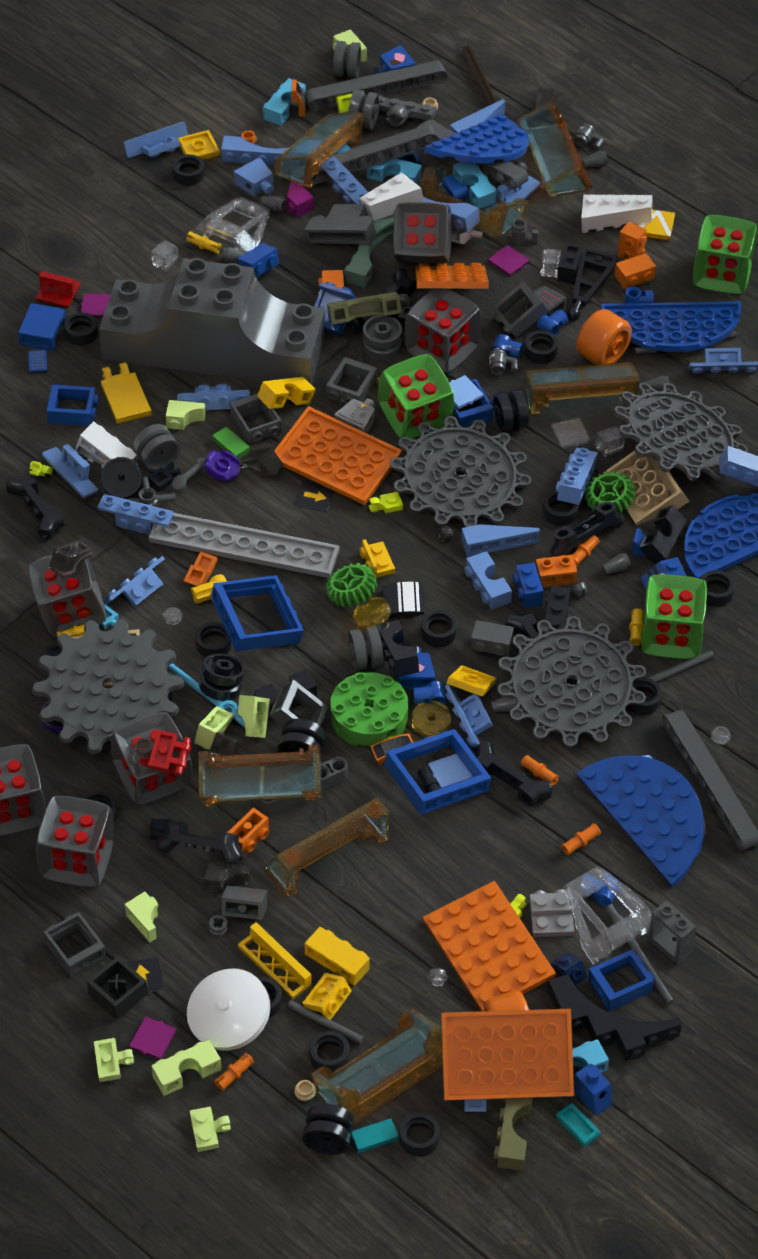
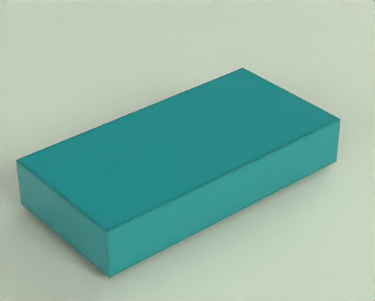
(578, 1125)
(374, 1135)

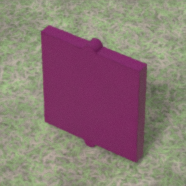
(508, 260)
(95, 304)
(153, 1038)

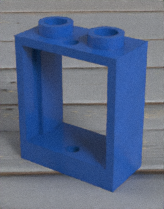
(483, 412)
(72, 416)
(605, 992)

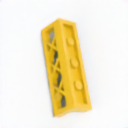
(283, 960)

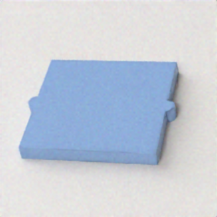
(464, 392)
(449, 770)

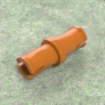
(585, 549)
(539, 770)
(580, 839)
(234, 1071)

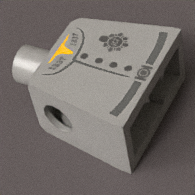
(358, 414)

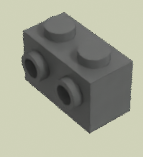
(492, 638)
(244, 902)

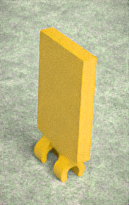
(124, 395)

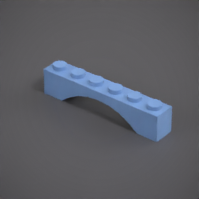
(238, 150)
(462, 215)

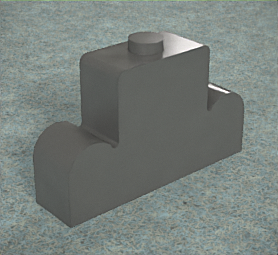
(342, 226)

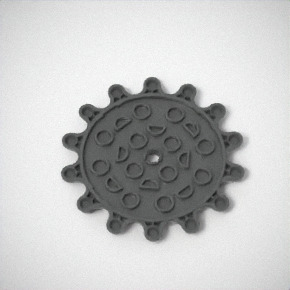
(657, 418)
(487, 469)
(577, 654)
(86, 664)

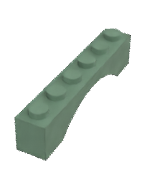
(360, 269)

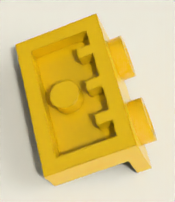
(377, 558)
(328, 995)

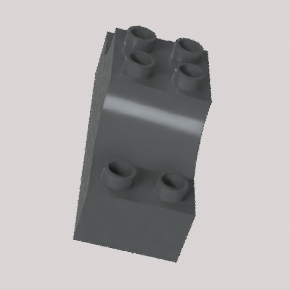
(212, 323)

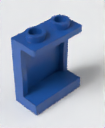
(328, 294)
(41, 326)

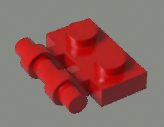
(163, 750)

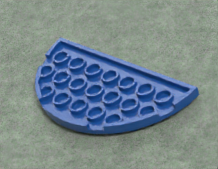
(484, 142)
(678, 325)
(722, 535)
(653, 809)

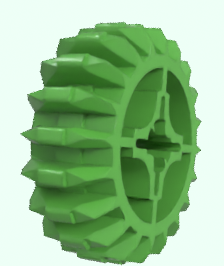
(610, 488)
(351, 585)

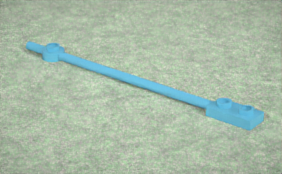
(228, 705)

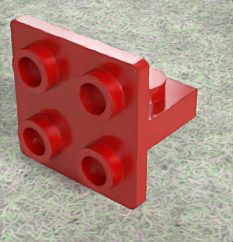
(56, 289)

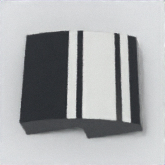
(404, 598)

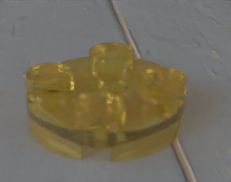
(372, 613)
(431, 728)

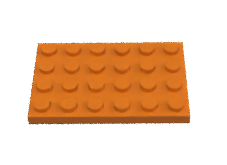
(451, 276)
(336, 455)
(488, 945)
(507, 1054)

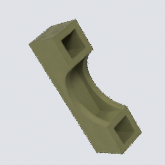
(350, 309)
(512, 1147)

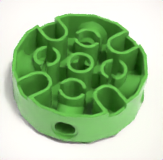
(368, 709)

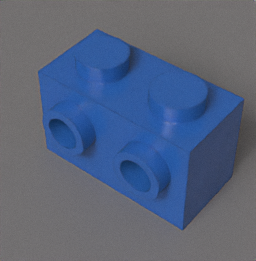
(260, 258)
(528, 585)

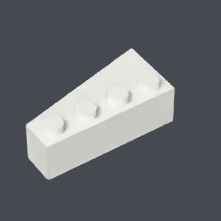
(615, 210)

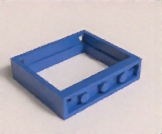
(270, 584)
(445, 796)

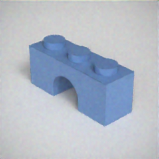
(493, 592)

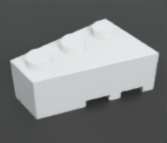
(383, 199)
(101, 446)

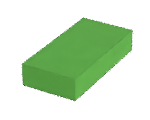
(231, 442)

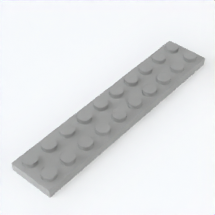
(247, 545)

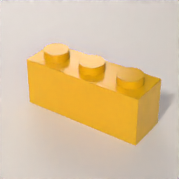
(337, 955)

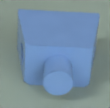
(254, 178)

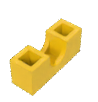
(275, 392)

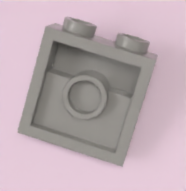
(551, 914)

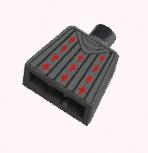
(550, 298)

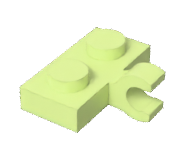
(109, 1059)
(206, 1128)

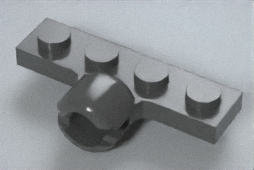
(400, 110)

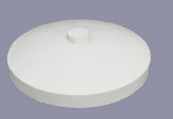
(228, 1009)

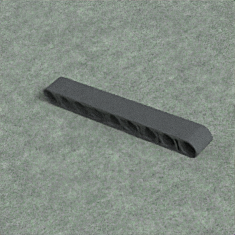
(381, 83)
(370, 154)
(503, 172)
(711, 779)

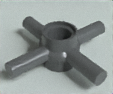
(149, 497)

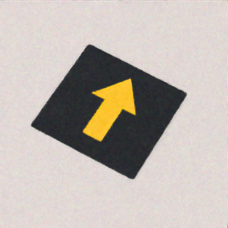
(314, 496)
(150, 971)

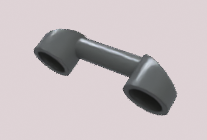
(179, 482)

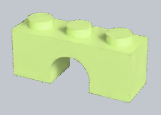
(200, 1057)

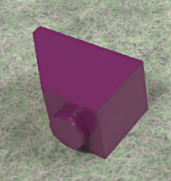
(299, 200)

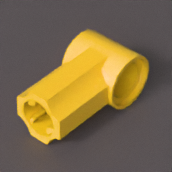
(202, 592)

